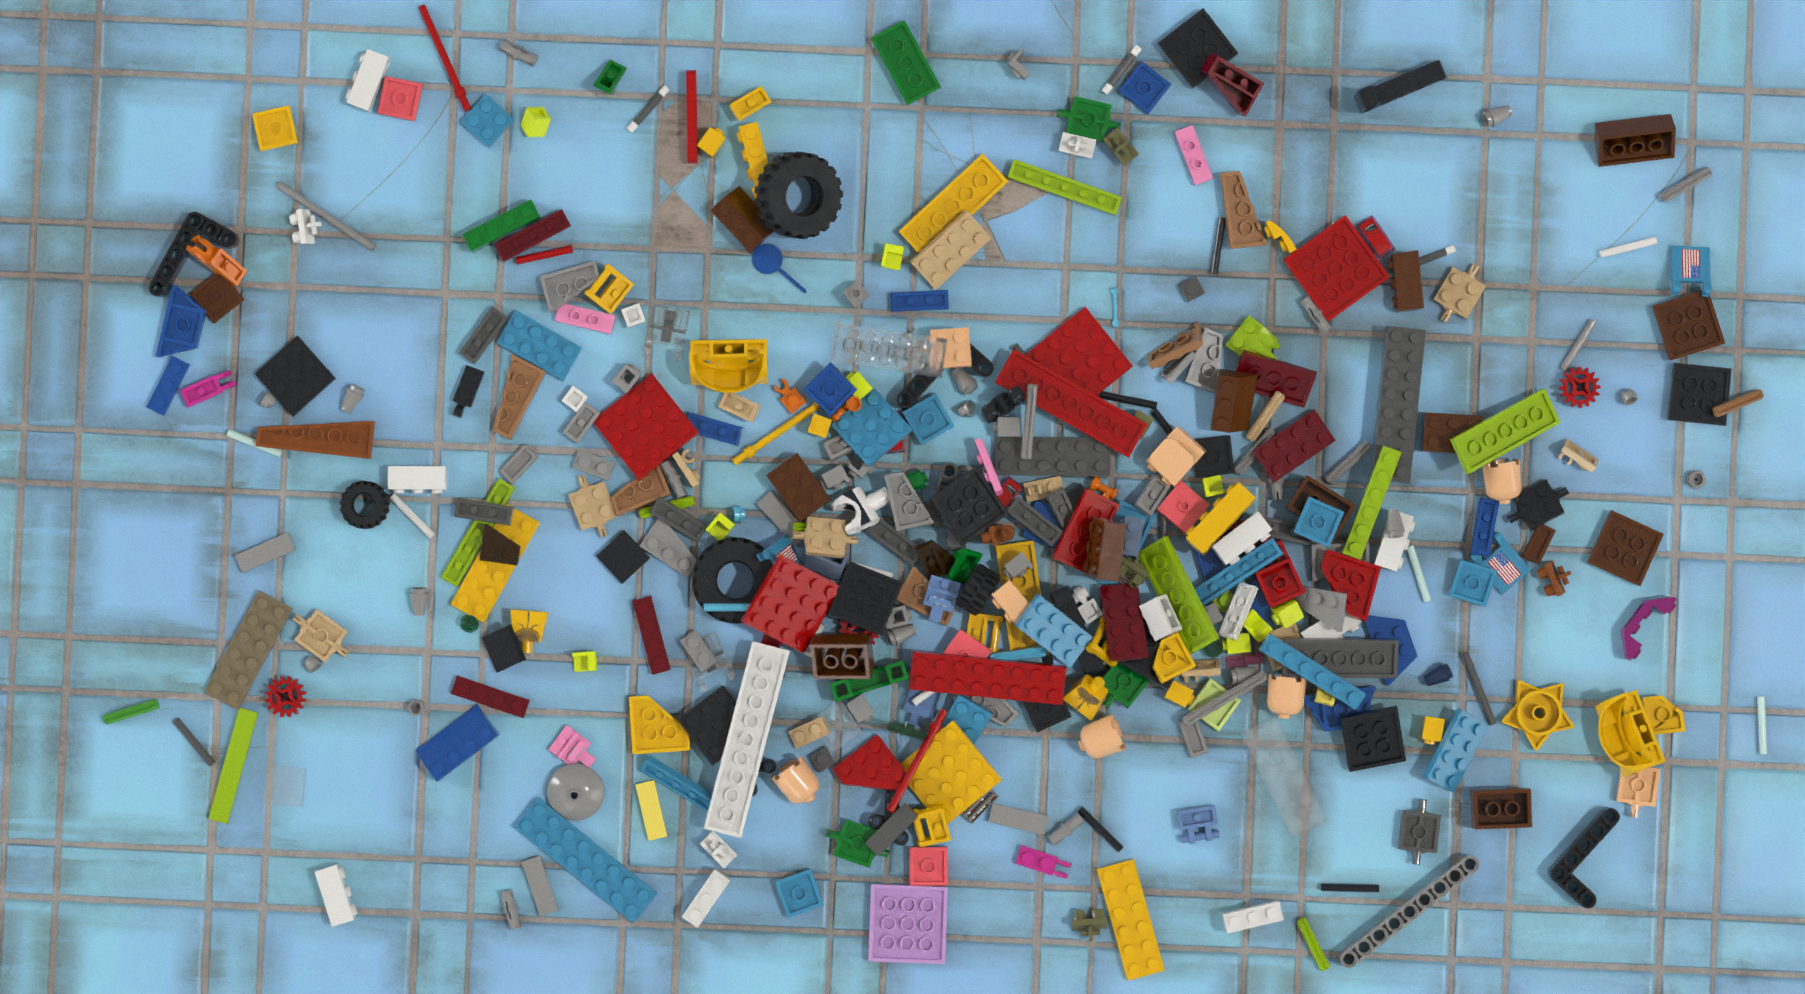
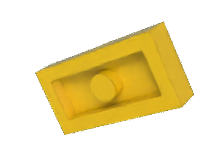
(750, 103)

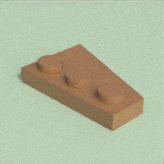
(1183, 344)
(640, 493)

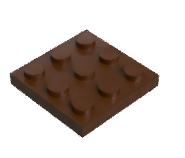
(1688, 325)
(1625, 548)

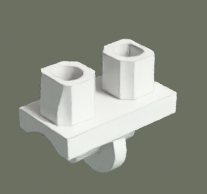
(1077, 145)
(307, 226)
(718, 849)

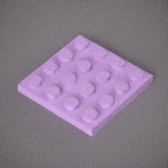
(908, 924)

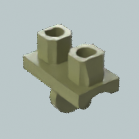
(1120, 146)
(1133, 569)
(1086, 925)

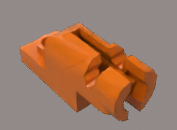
(217, 260)

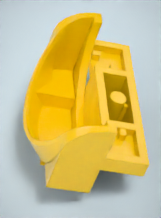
(729, 364)
(1628, 734)

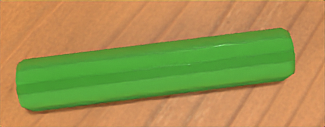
(131, 711)

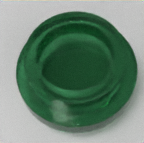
(469, 623)
(1214, 649)

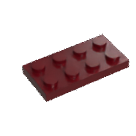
(1279, 376)
(1293, 446)
(1123, 622)

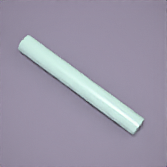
(252, 442)
(1418, 573)
(1762, 725)

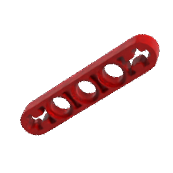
(691, 94)

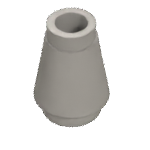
(1496, 115)
(964, 381)
(352, 397)
(1394, 524)
(419, 600)
(900, 634)
(1240, 674)

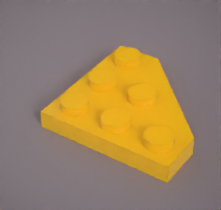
(654, 728)

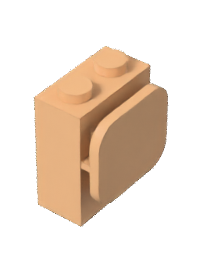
(1175, 456)

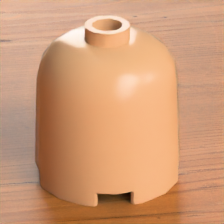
(1502, 479)
(1285, 695)
(1102, 738)
(797, 781)

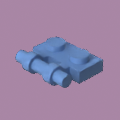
(1196, 818)

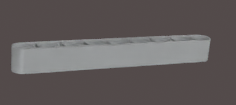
(1418, 909)

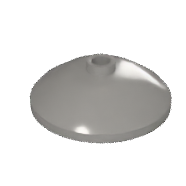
(576, 779)

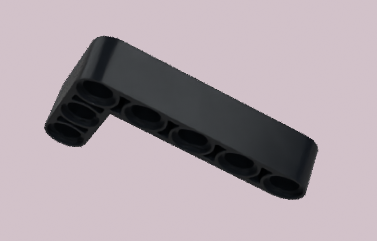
(1373, 97)
(168, 260)
(927, 381)
(1064, 602)
(1580, 855)

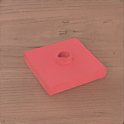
(400, 98)
(1183, 507)
(966, 645)
(928, 866)

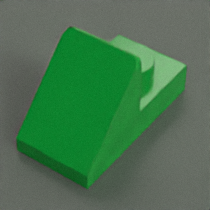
(610, 77)
(964, 565)

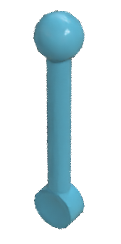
(1115, 323)

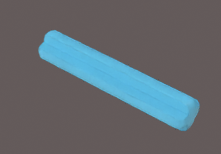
(1020, 654)

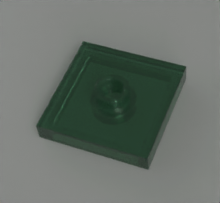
(907, 729)

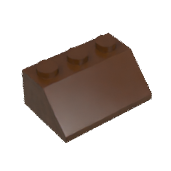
(742, 219)
(1406, 281)
(1233, 401)

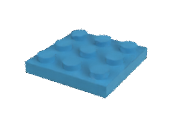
(872, 428)

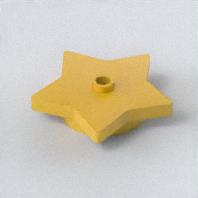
(1552, 714)

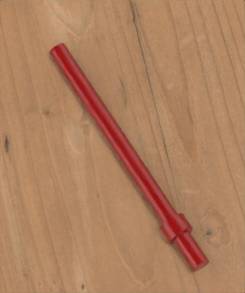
(460, 91)
(934, 727)

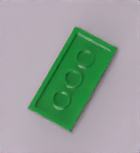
(905, 62)

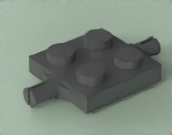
(1419, 831)

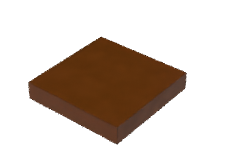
(217, 297)

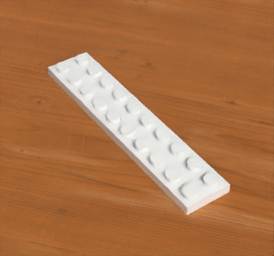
(746, 739)

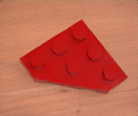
(1354, 578)
(871, 767)

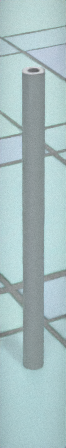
(326, 216)

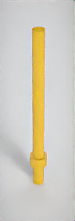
(750, 451)

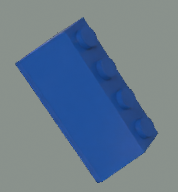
(457, 743)

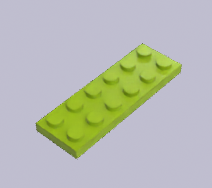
(1505, 431)
(1171, 579)

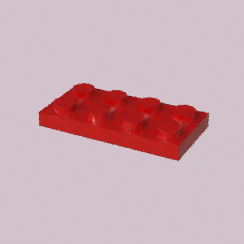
(1072, 544)

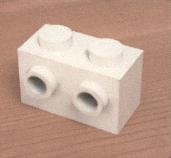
(1160, 617)

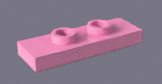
(1193, 155)
(585, 318)
(990, 474)

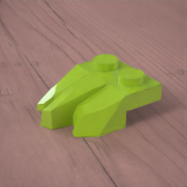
(1254, 338)

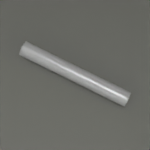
(1578, 344)

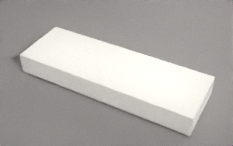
(1238, 611)

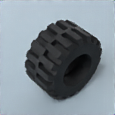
(352, 493)
(977, 589)

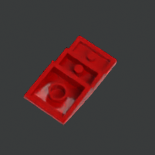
(1279, 578)

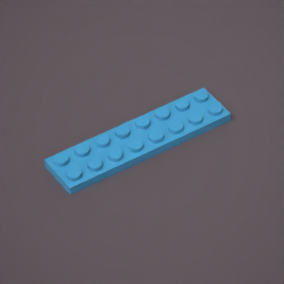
(585, 860)

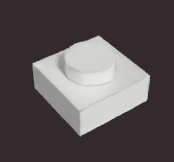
(633, 315)
(574, 398)

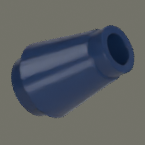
(1438, 675)

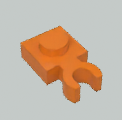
(792, 398)

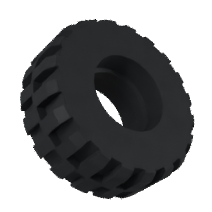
(824, 195)
(713, 560)

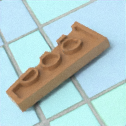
(1240, 218)
(519, 391)

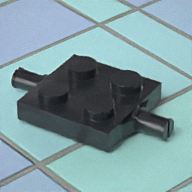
(1538, 505)

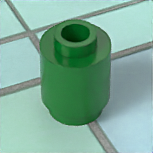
(917, 479)

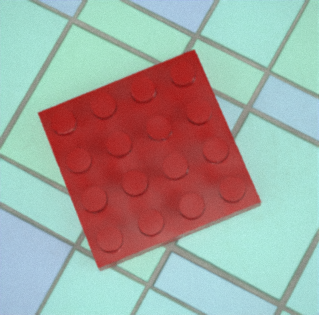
(1336, 268)
(1082, 353)
(645, 427)
(791, 603)

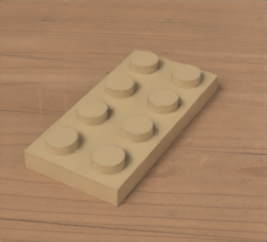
(950, 249)

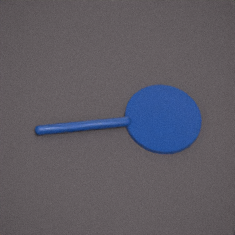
(768, 259)

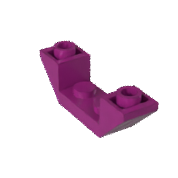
(1630, 646)

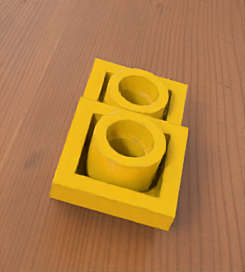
(1275, 232)

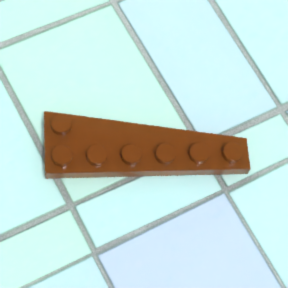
(339, 439)

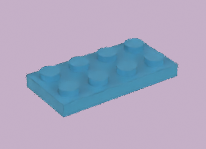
(539, 345)
(1053, 630)
(1455, 750)

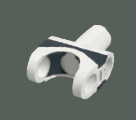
(862, 506)

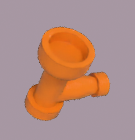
(852, 404)
(1107, 491)

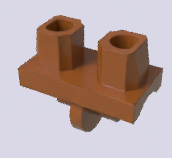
(998, 534)
(1556, 587)

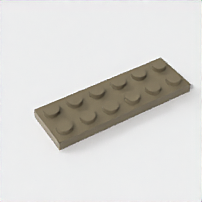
(248, 650)

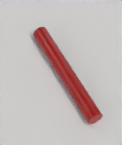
(544, 254)

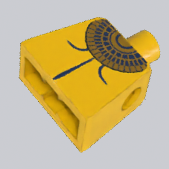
(528, 627)
(1087, 695)

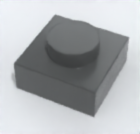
(1191, 289)
(822, 759)

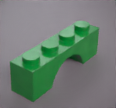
(501, 225)
(881, 677)

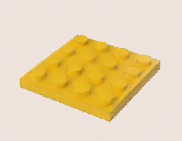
(952, 772)

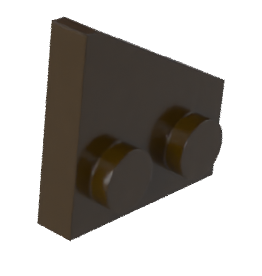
(498, 547)
(934, 559)

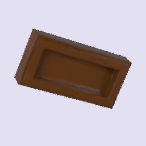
(1538, 543)

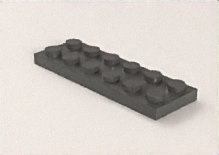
(1052, 457)
(1349, 656)

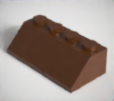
(1635, 140)

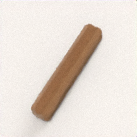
(1737, 403)

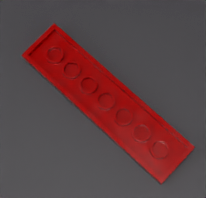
(1073, 404)
(987, 677)

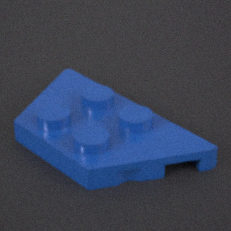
(181, 324)
(1393, 629)
(1329, 717)

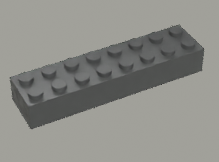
(1399, 397)

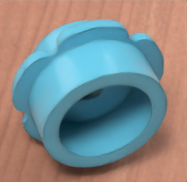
(737, 514)

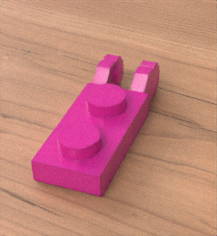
(206, 389)
(1040, 861)

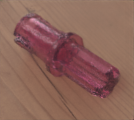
(1244, 660)

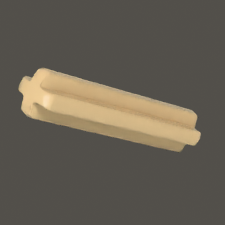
(1265, 416)

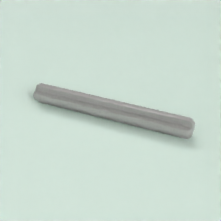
(1224, 698)

